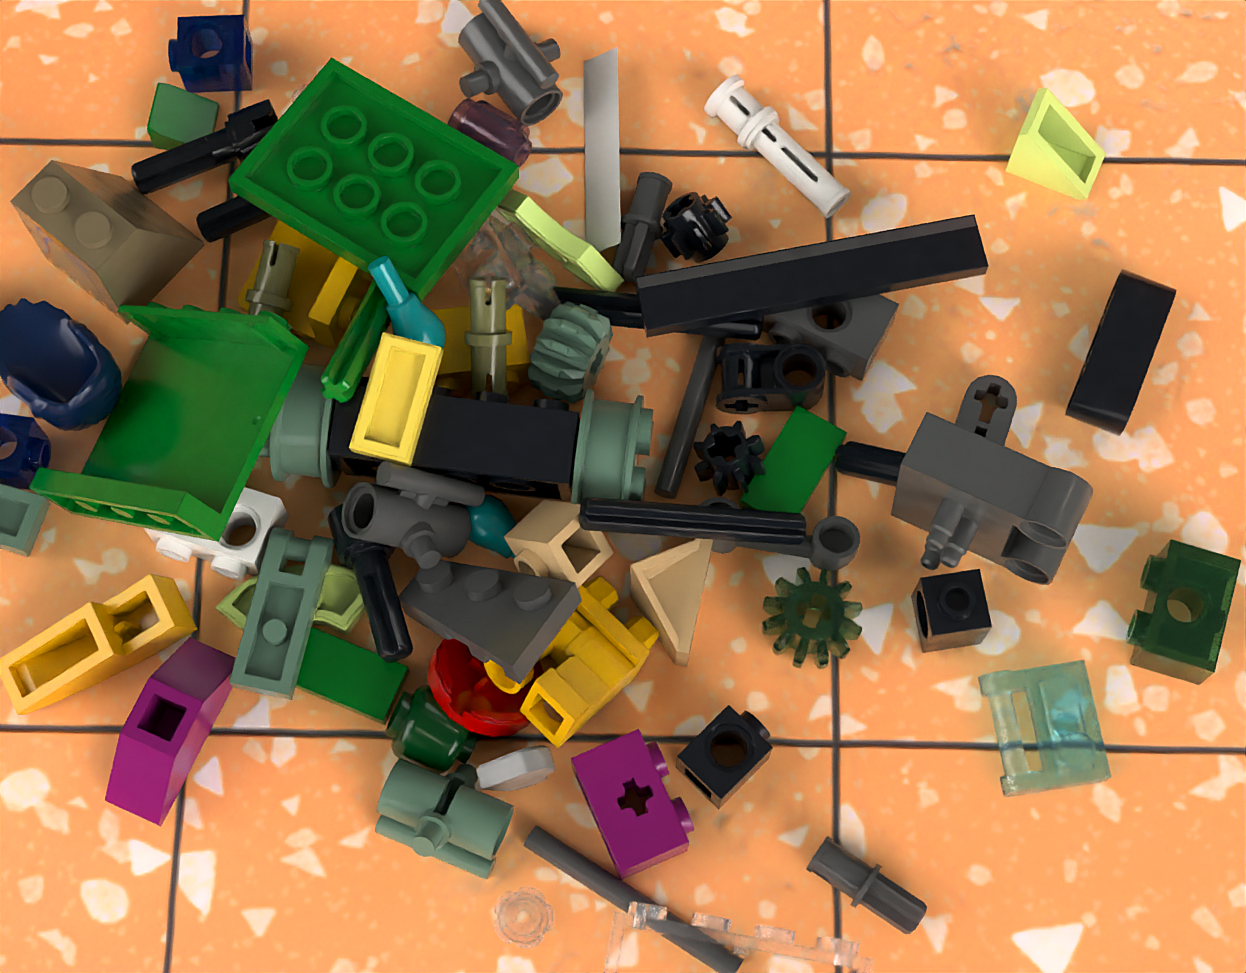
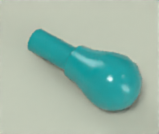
(407, 313)
(490, 525)

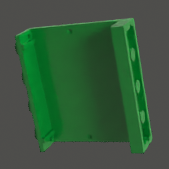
(184, 421)

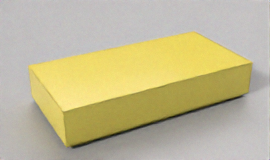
(396, 399)

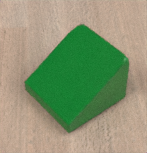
(179, 117)

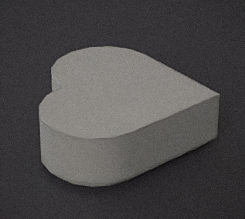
(516, 769)

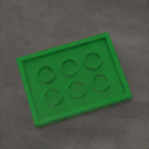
(374, 177)

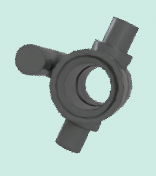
(510, 64)
(412, 512)

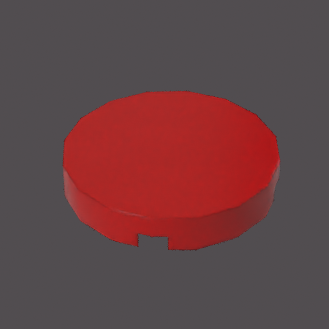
(470, 696)

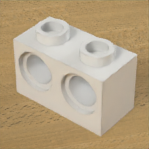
(232, 561)

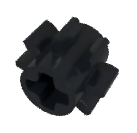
(695, 227)
(721, 444)

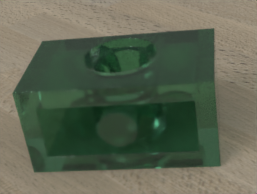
(1206, 587)

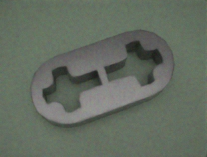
(1001, 418)

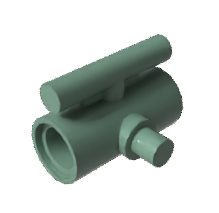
(443, 816)

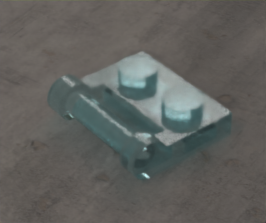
(1062, 723)

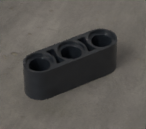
(1121, 352)

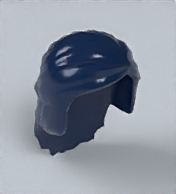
(57, 366)

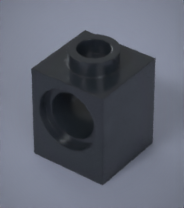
(951, 610)
(709, 777)

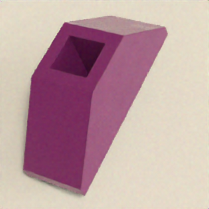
(168, 729)

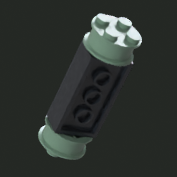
(480, 440)

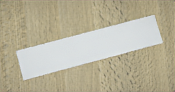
(602, 151)

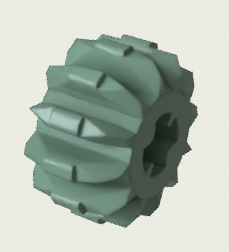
(570, 352)

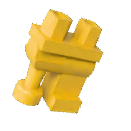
(594, 661)

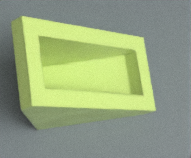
(1055, 149)

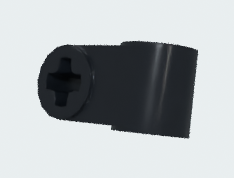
(765, 379)

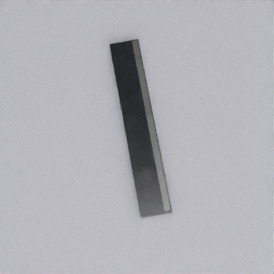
(810, 275)

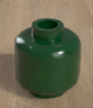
(426, 734)

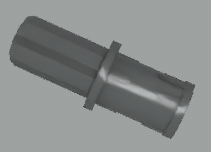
(641, 225)
(867, 886)

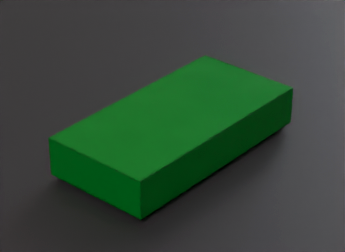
(794, 464)
(350, 676)

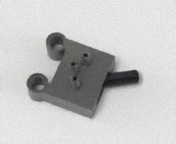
(976, 498)

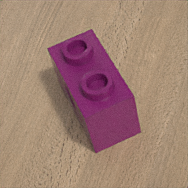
(632, 840)

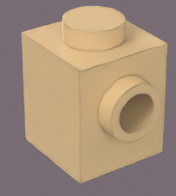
(555, 545)

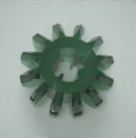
(833, 625)

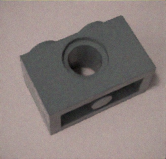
(846, 348)

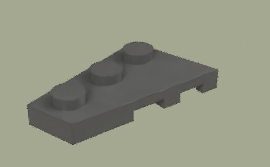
(491, 611)

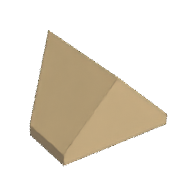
(670, 593)

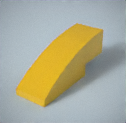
(96, 643)

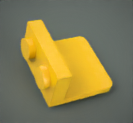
(322, 289)

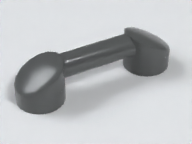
(830, 546)

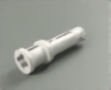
(759, 130)

